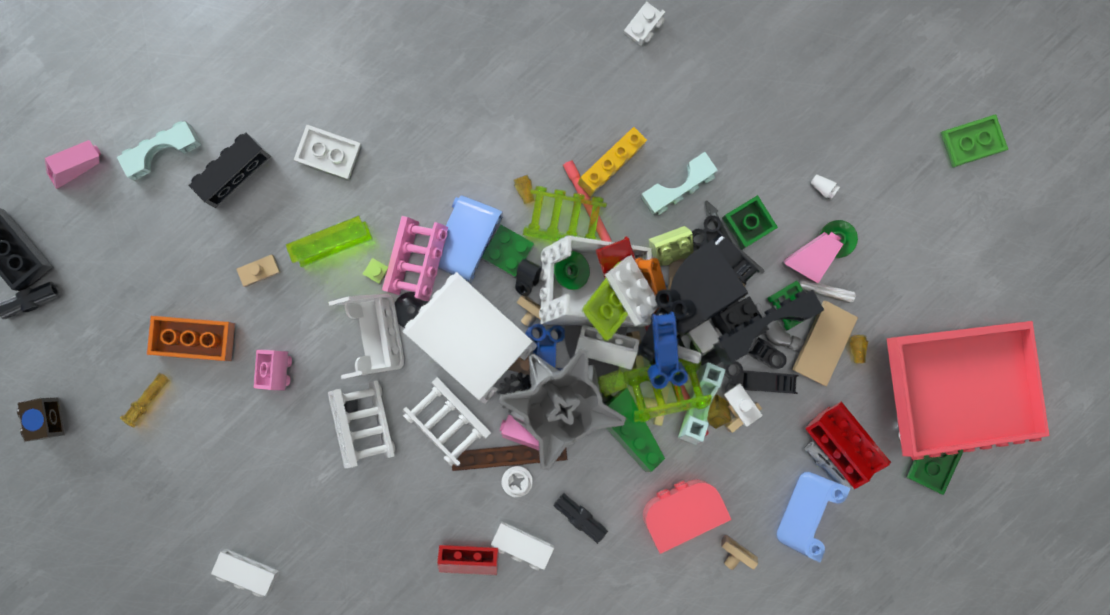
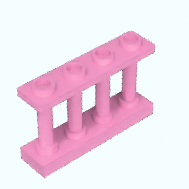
(401, 253)

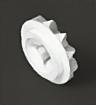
(514, 490)

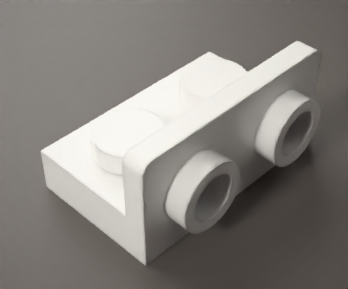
(644, 23)

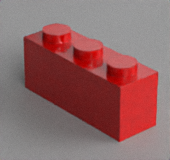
(468, 560)

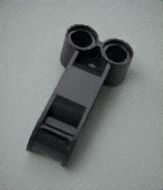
(734, 257)
(646, 347)
(760, 380)

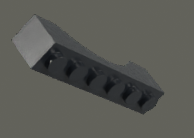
(738, 344)

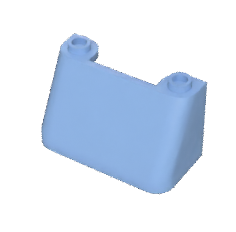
(468, 236)
(805, 513)

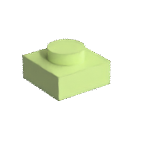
(375, 271)

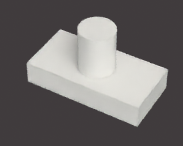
(742, 405)

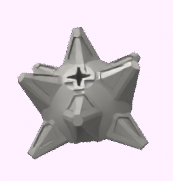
(561, 405)

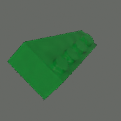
(635, 436)

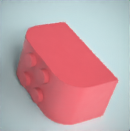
(683, 513)

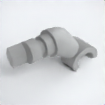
(778, 336)

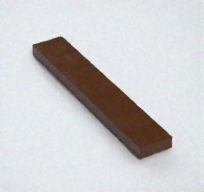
(500, 457)

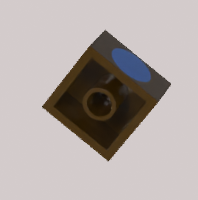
(40, 419)

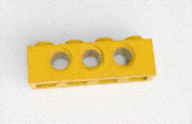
(612, 161)

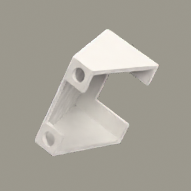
(563, 305)
(468, 337)

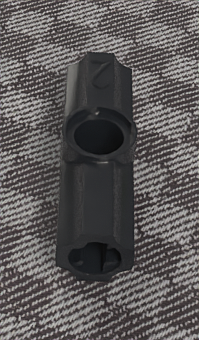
(28, 300)
(580, 518)

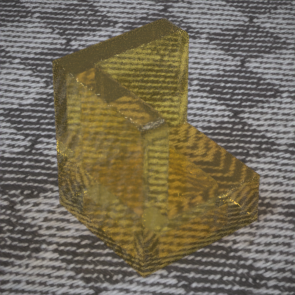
(718, 412)

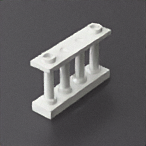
(465, 417)
(347, 437)

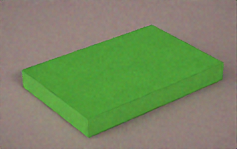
(974, 140)

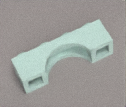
(137, 161)
(699, 170)
(695, 420)

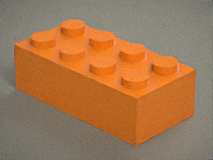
(191, 338)

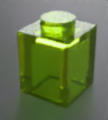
(611, 382)

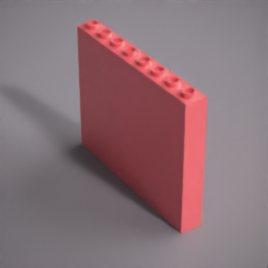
(967, 389)

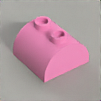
(272, 370)

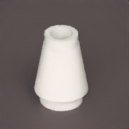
(825, 186)

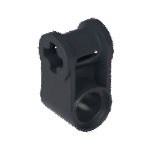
(527, 277)
(767, 353)

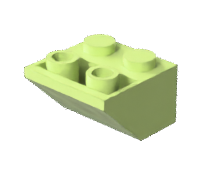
(672, 245)

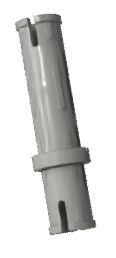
(824, 461)

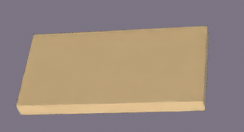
(825, 343)

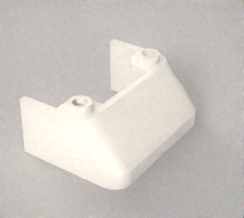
(378, 332)

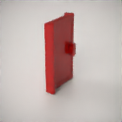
(614, 253)

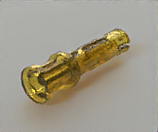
(140, 406)

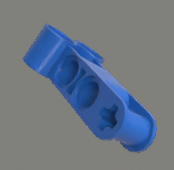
(545, 343)
(666, 353)

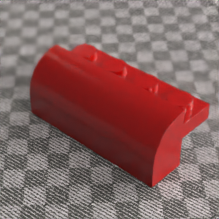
(847, 444)

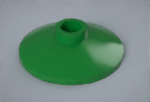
(848, 236)
(579, 271)

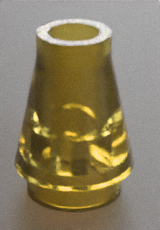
(523, 186)
(859, 348)

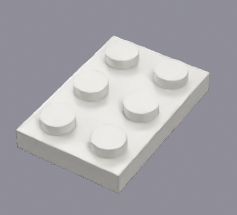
(327, 152)
(632, 290)

